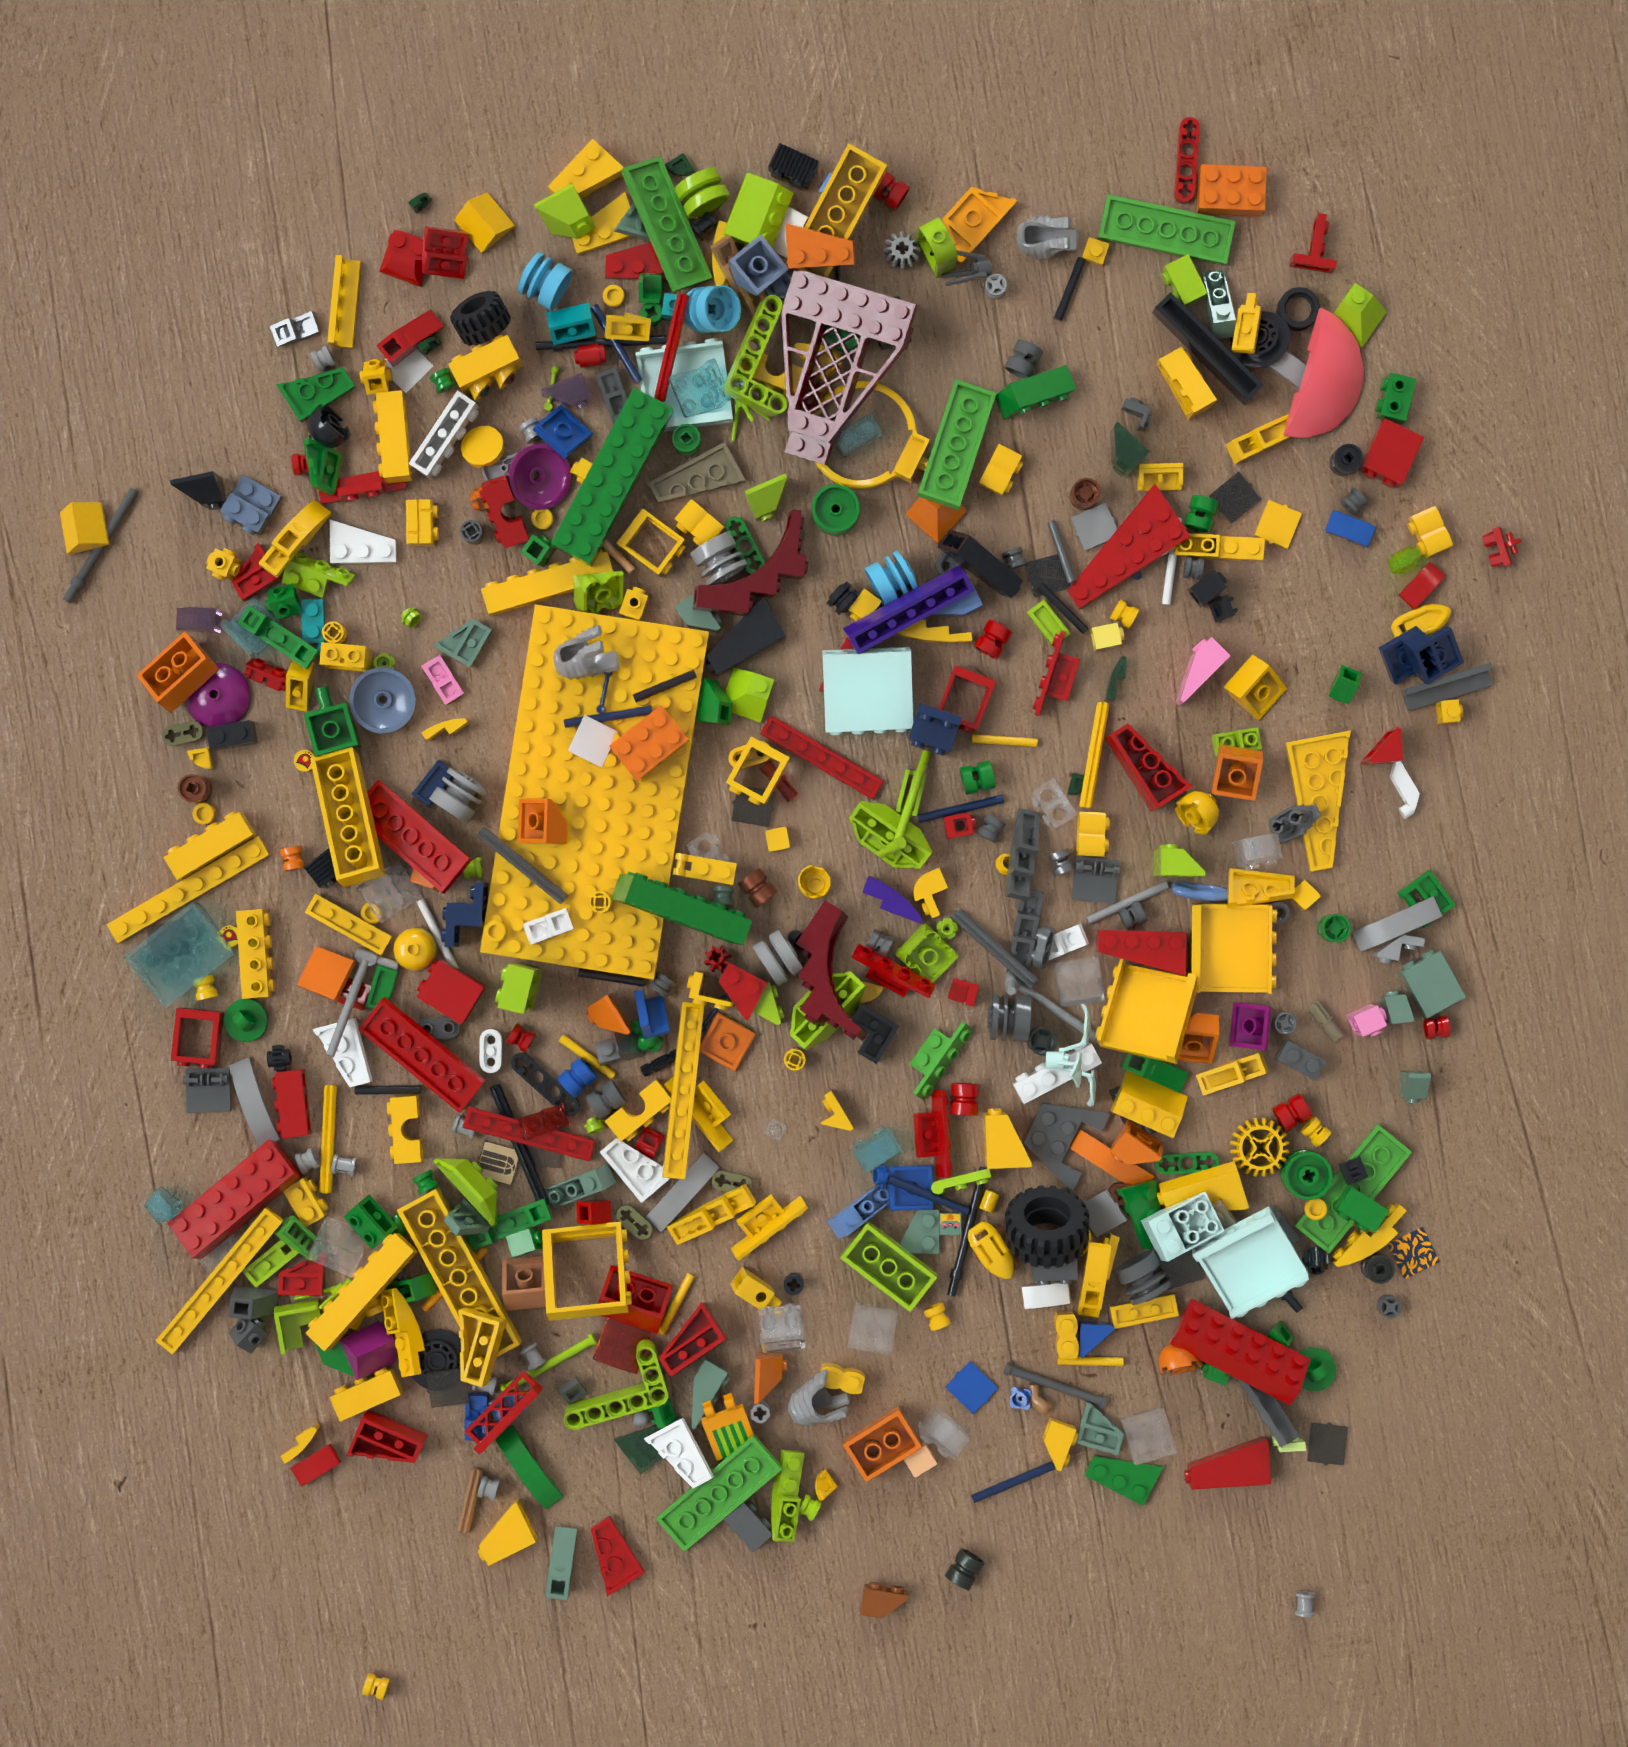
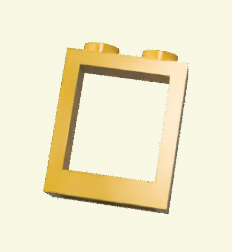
(635, 527)
(346, 657)
(768, 751)

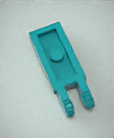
(313, 622)

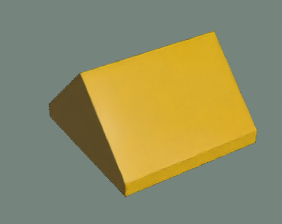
(483, 221)
(84, 526)

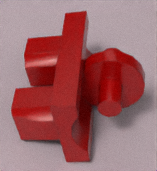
(1503, 556)

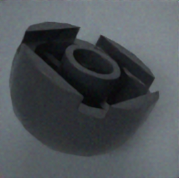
(326, 427)

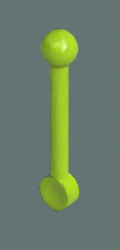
(554, 370)

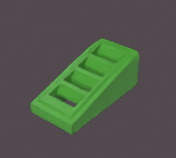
(287, 1237)

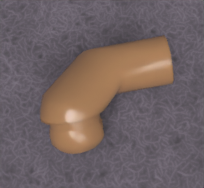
(1037, 1402)

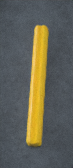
(1094, 755)
(328, 1137)

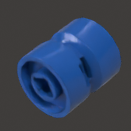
(577, 1077)

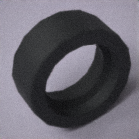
(1310, 297)

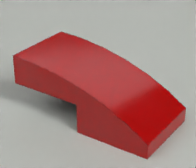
(1421, 585)
(315, 1465)

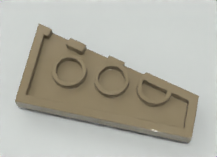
(701, 474)

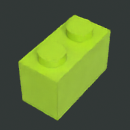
(1184, 281)

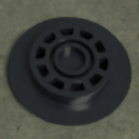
(1265, 337)
(437, 1357)

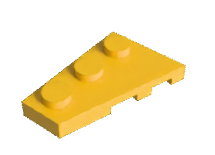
(1257, 887)

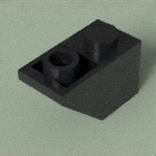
(1208, 588)

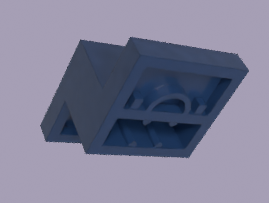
(1421, 655)
(934, 729)
(465, 914)

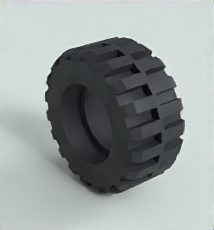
(1047, 1246)

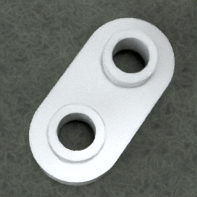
(490, 1051)

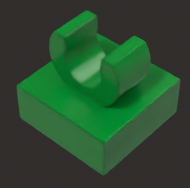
(1281, 1334)
(663, 1414)

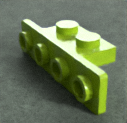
(314, 574)

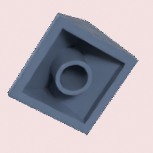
(756, 266)

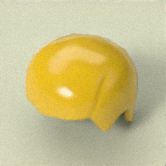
(814, 882)

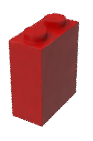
(1391, 453)
(450, 991)

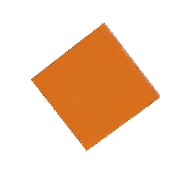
(326, 973)
(726, 1041)

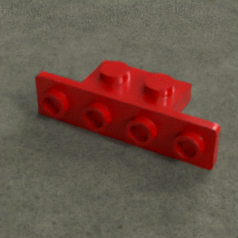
(360, 486)
(1059, 676)
(891, 974)
(932, 1134)

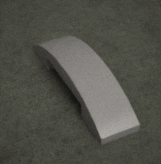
(1289, 369)
(1397, 924)
(252, 1102)
(682, 1192)

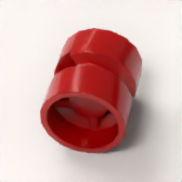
(896, 194)
(994, 637)
(964, 1099)
(1291, 1113)

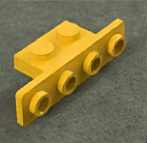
(708, 1114)
(765, 1221)

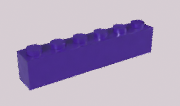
(908, 609)

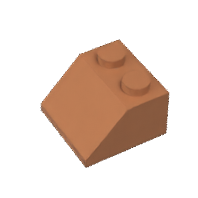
(523, 1283)

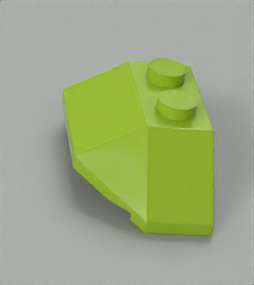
(876, 826)
(849, 992)
(472, 1185)

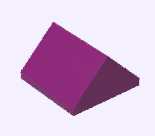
(1250, 1026)
(369, 1350)

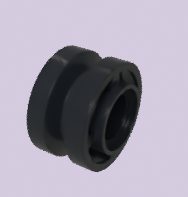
(842, 598)

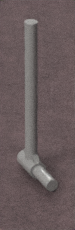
(365, 959)
(1013, 983)

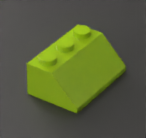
(758, 210)
(1175, 862)

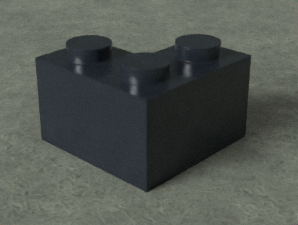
(879, 1031)

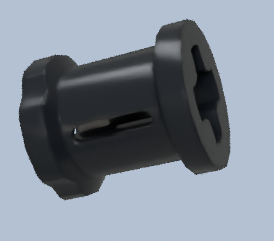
(704, 225)
(798, 1288)

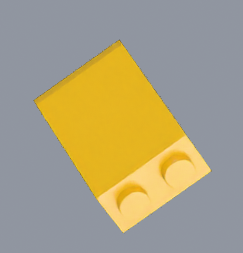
(1002, 1143)

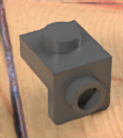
(1135, 407)

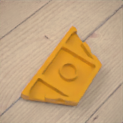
(975, 218)

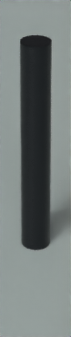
(1069, 289)
(1062, 608)
(664, 685)
(611, 977)
(392, 1089)

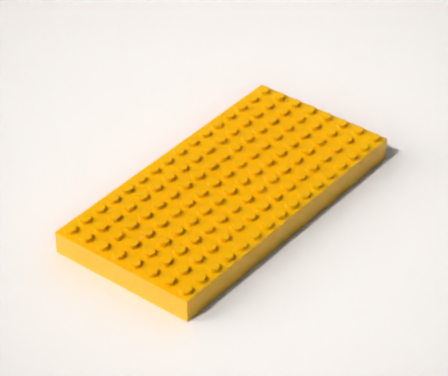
(609, 815)

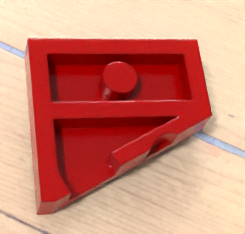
(252, 577)
(742, 988)
(302, 1280)

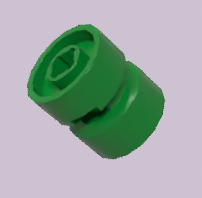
(686, 440)
(1203, 506)
(985, 776)
(1334, 928)

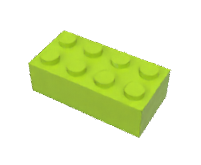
(519, 988)
(888, 1265)

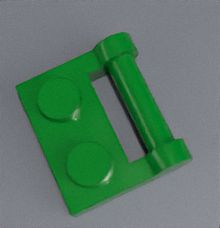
(1426, 887)

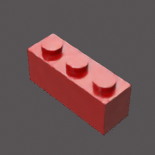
(292, 1103)

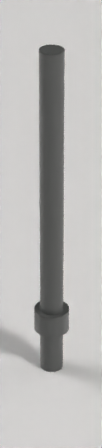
(78, 581)

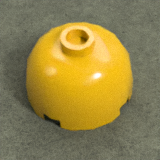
(1198, 810)
(415, 949)

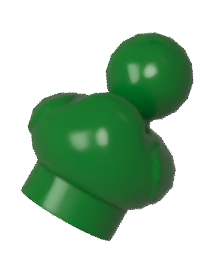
(652, 1043)

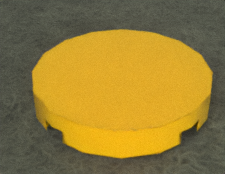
(482, 446)

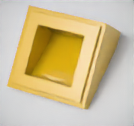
(777, 839)
(1305, 895)

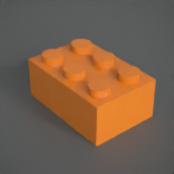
(1231, 190)
(177, 672)
(649, 743)
(882, 1444)

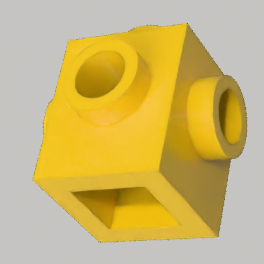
(376, 376)
(223, 564)

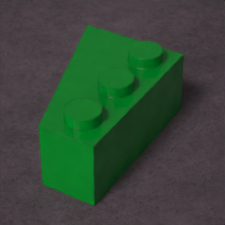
(1035, 392)

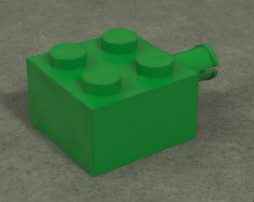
(331, 725)

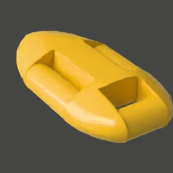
(1427, 618)
(992, 1250)

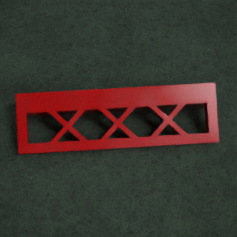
(514, 1411)

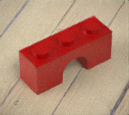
(509, 530)

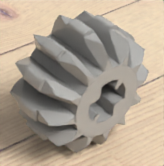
(908, 245)

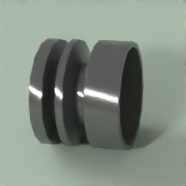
(1010, 1018)
(1145, 1281)

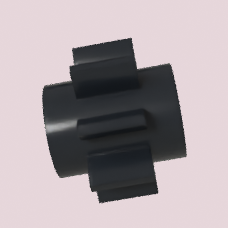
(279, 1058)
(1316, 1260)

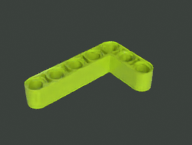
(752, 358)
(624, 1395)

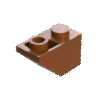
(880, 1600)

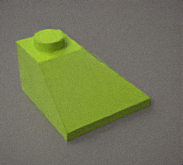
(565, 213)
(1360, 313)
(766, 497)
(749, 693)

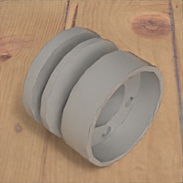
(719, 559)
(458, 795)

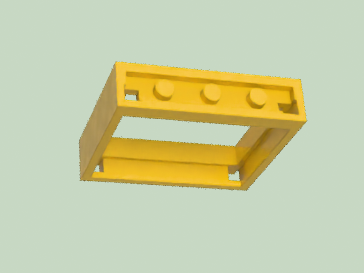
(584, 1232)

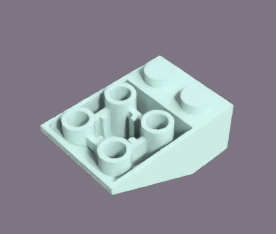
(1182, 1226)

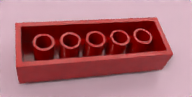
(234, 1199)
(1240, 1351)

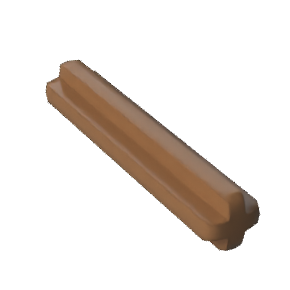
(470, 1500)

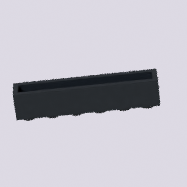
(1207, 348)

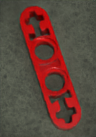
(1186, 160)

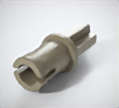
(1326, 1021)

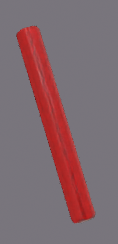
(671, 347)

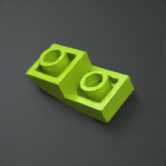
(1242, 738)

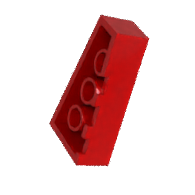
(1146, 768)
(1149, 948)

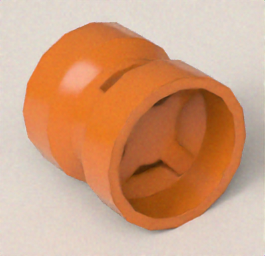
(292, 858)

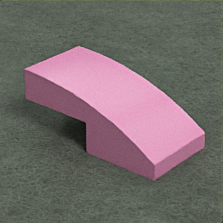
(442, 679)

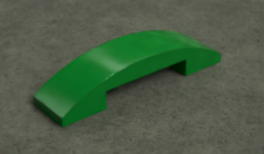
(278, 637)
(512, 1222)
(528, 1468)

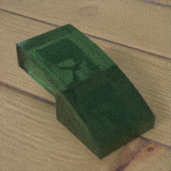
(1117, 673)

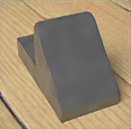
(618, 1049)

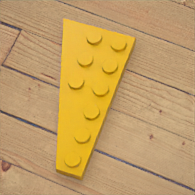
(1318, 779)

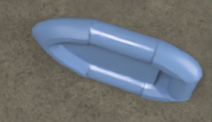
(1199, 891)

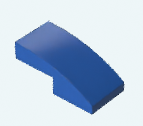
(1350, 528)
(477, 1405)

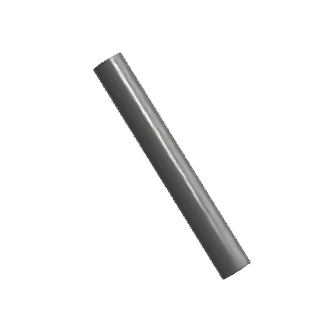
(1061, 552)

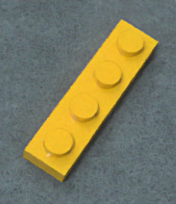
(348, 924)

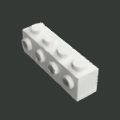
(444, 435)
(1043, 1080)

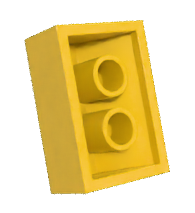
(1149, 1104)

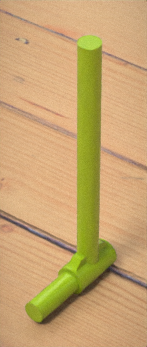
(899, 842)

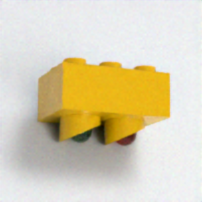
(484, 365)

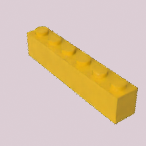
(539, 584)
(361, 1292)

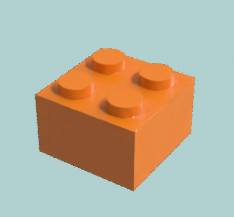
(1237, 772)

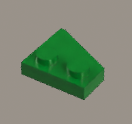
(323, 465)

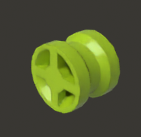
(474, 869)
(809, 1507)

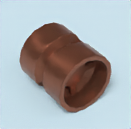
(1084, 493)
(194, 788)
(757, 887)

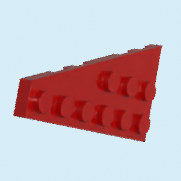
(1138, 542)

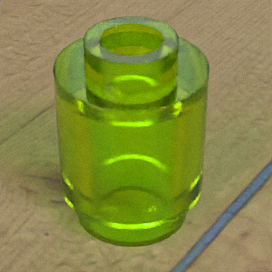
(1404, 560)

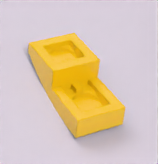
(452, 727)
(303, 1439)

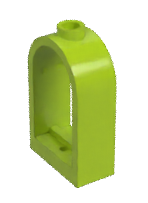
(935, 239)

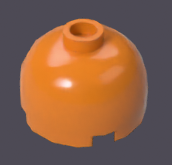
(1176, 1360)

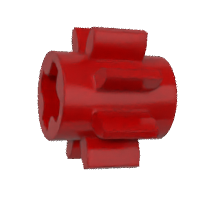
(723, 959)

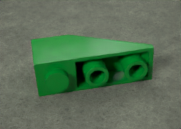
(1155, 1071)

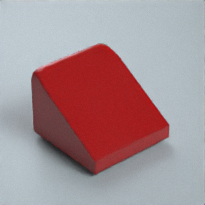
(649, 1142)

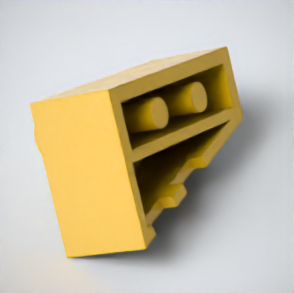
(588, 171)
(1186, 382)
(479, 1345)

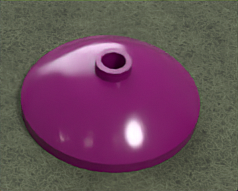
(551, 480)
(230, 703)

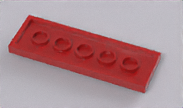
(415, 838)
(422, 1054)

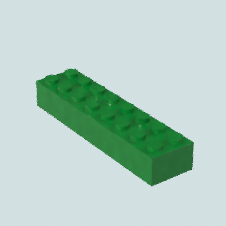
(612, 477)

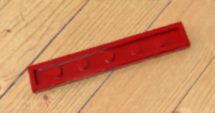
(821, 757)
(509, 1129)

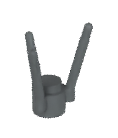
(978, 269)

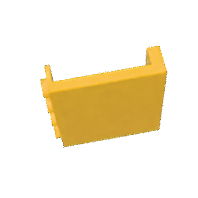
(1233, 947)
(1147, 1012)

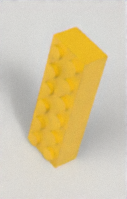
(845, 198)
(347, 817)

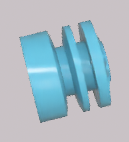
(547, 281)
(712, 309)
(892, 578)

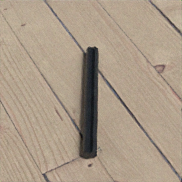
(520, 1149)

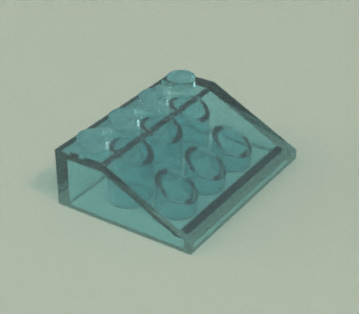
(179, 954)

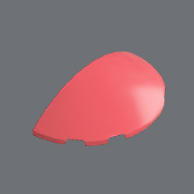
(1329, 381)

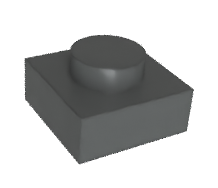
(572, 1390)

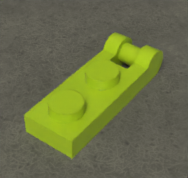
(961, 1182)
(268, 1263)

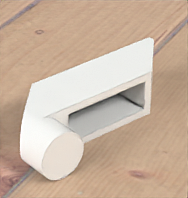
(1405, 788)

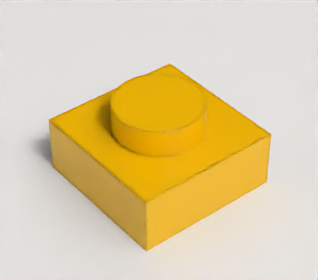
(1095, 251)

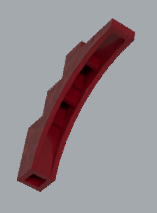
(785, 562)
(818, 945)

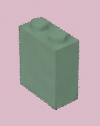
(1431, 983)

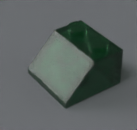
(1125, 451)

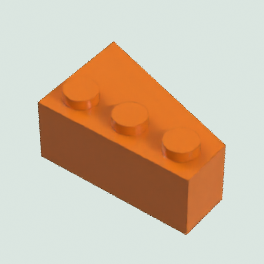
(817, 248)

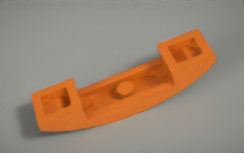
(1102, 1157)

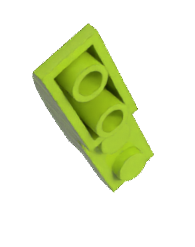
(785, 1497)

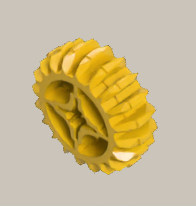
(1266, 1139)

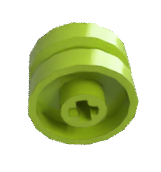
(702, 192)

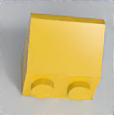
(1255, 687)

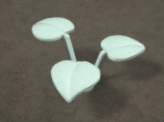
(1060, 1061)

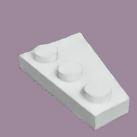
(359, 546)
(350, 1054)
(635, 1169)
(682, 1452)

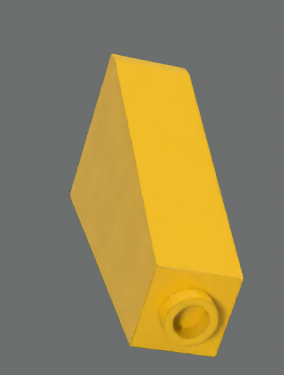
(1218, 1183)

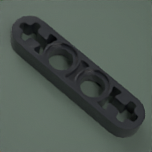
(547, 1081)

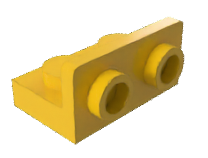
(306, 1202)

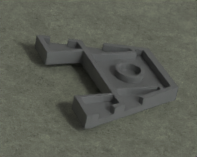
(1053, 1133)

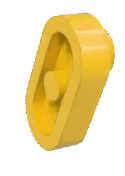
(752, 760)

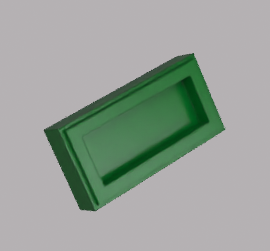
(382, 985)

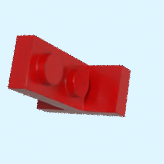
(1317, 248)

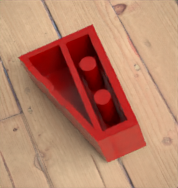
(694, 1340)
(387, 1439)

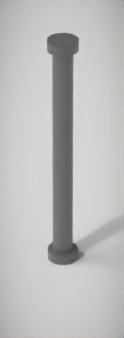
(1009, 1369)

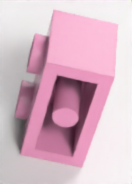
(1367, 1020)

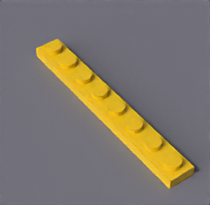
(188, 889)
(683, 1091)
(219, 1280)

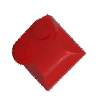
(404, 258)

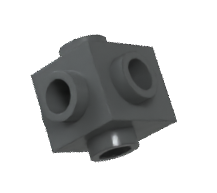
(248, 1333)

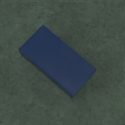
(430, 782)

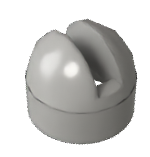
(640, 1418)

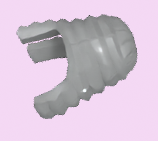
(1046, 236)
(580, 659)
(814, 1396)

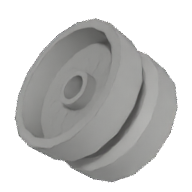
(777, 958)

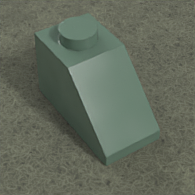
(1396, 1007)
(1414, 1085)

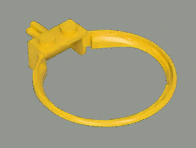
(910, 460)

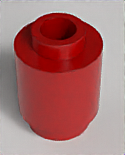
(590, 355)

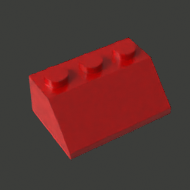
(648, 1300)

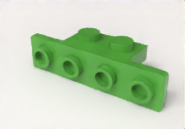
(936, 1056)

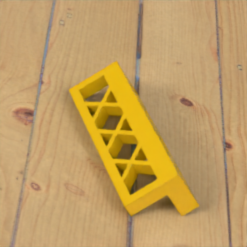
(344, 303)

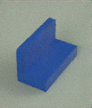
(651, 1015)

